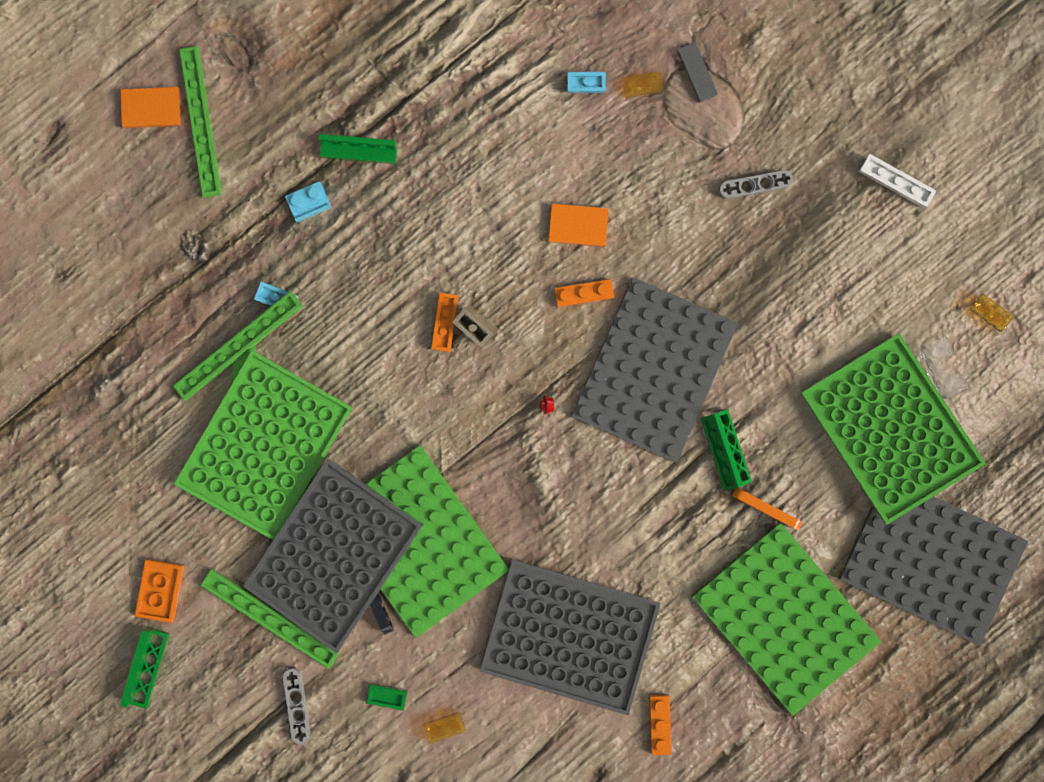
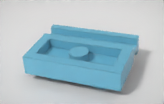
(308, 202)

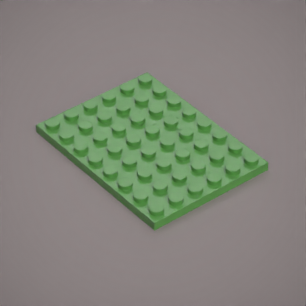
(892, 429)
(263, 445)
(448, 556)
(786, 618)

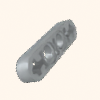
(756, 188)
(296, 705)

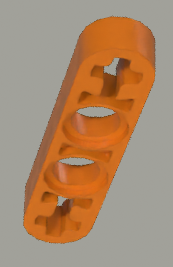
(766, 508)

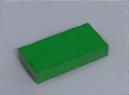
(386, 696)

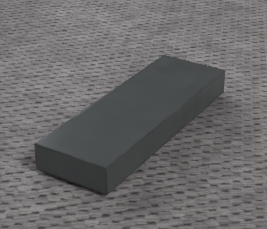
(697, 72)

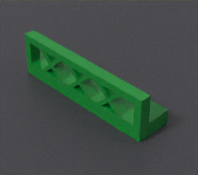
(358, 149)
(723, 451)
(137, 667)

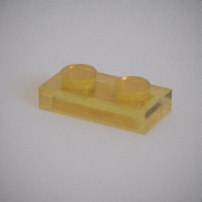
(642, 84)
(991, 312)
(444, 727)

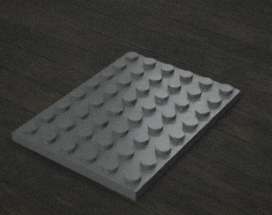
(655, 370)
(333, 555)
(936, 565)
(570, 637)

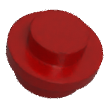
(547, 405)

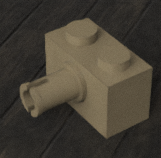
(473, 328)

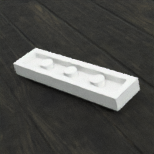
(897, 181)

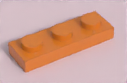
(584, 293)
(443, 324)
(660, 724)

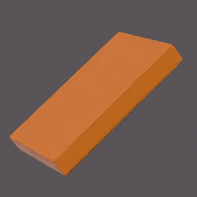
(150, 107)
(578, 225)
(159, 590)

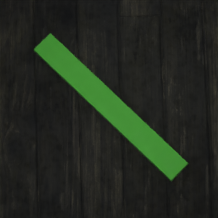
(200, 122)
(238, 346)
(267, 617)

